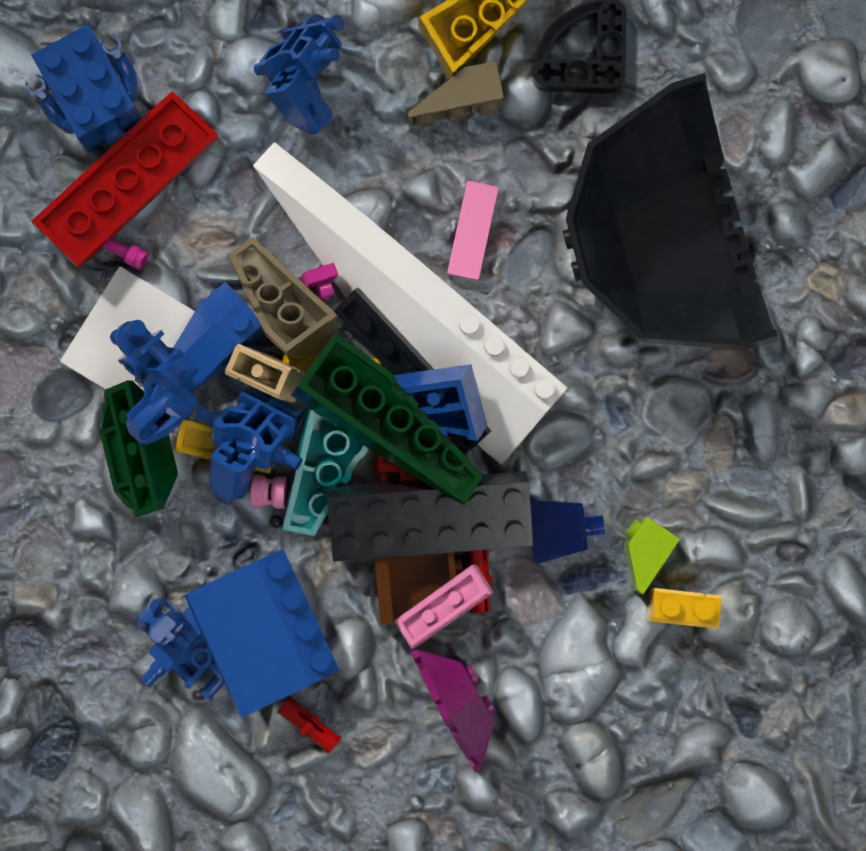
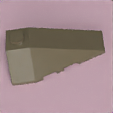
(283, 304)

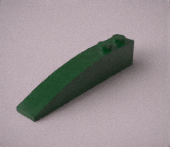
(380, 415)

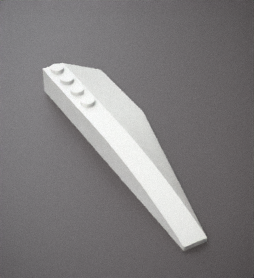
(416, 301)

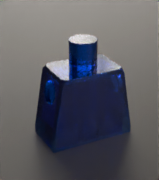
(561, 529)

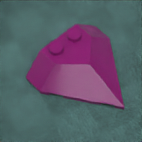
(458, 702)

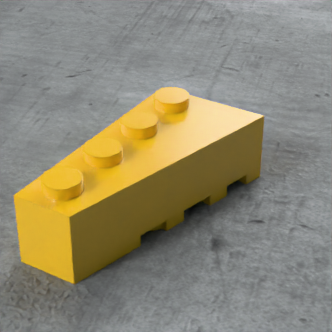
(464, 27)

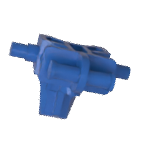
(294, 68)
(162, 375)
(248, 439)
(177, 646)

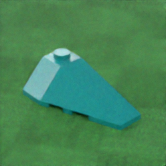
(327, 461)

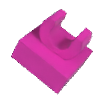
(320, 280)

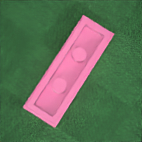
(472, 231)
(444, 606)

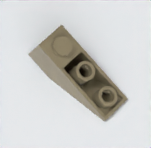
(467, 92)

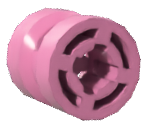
(262, 489)

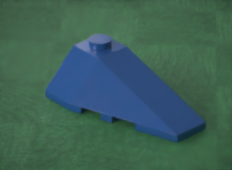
(214, 332)

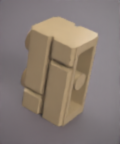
(264, 372)

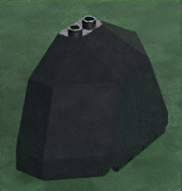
(658, 233)

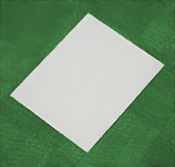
(122, 301)

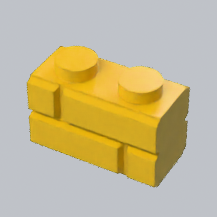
(684, 608)

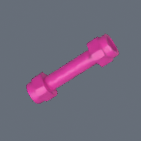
(132, 255)

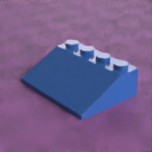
(261, 633)

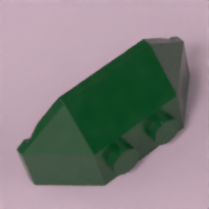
(138, 472)

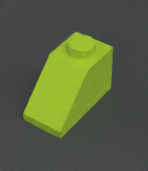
(647, 551)

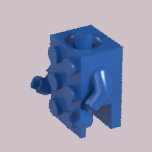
(87, 88)

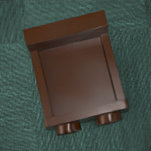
(410, 579)

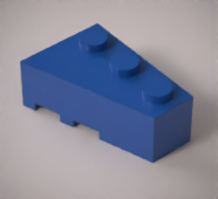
(448, 398)

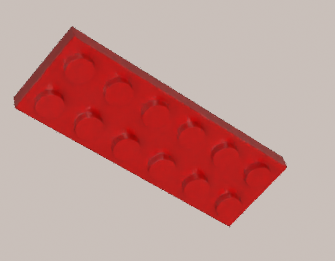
(125, 179)

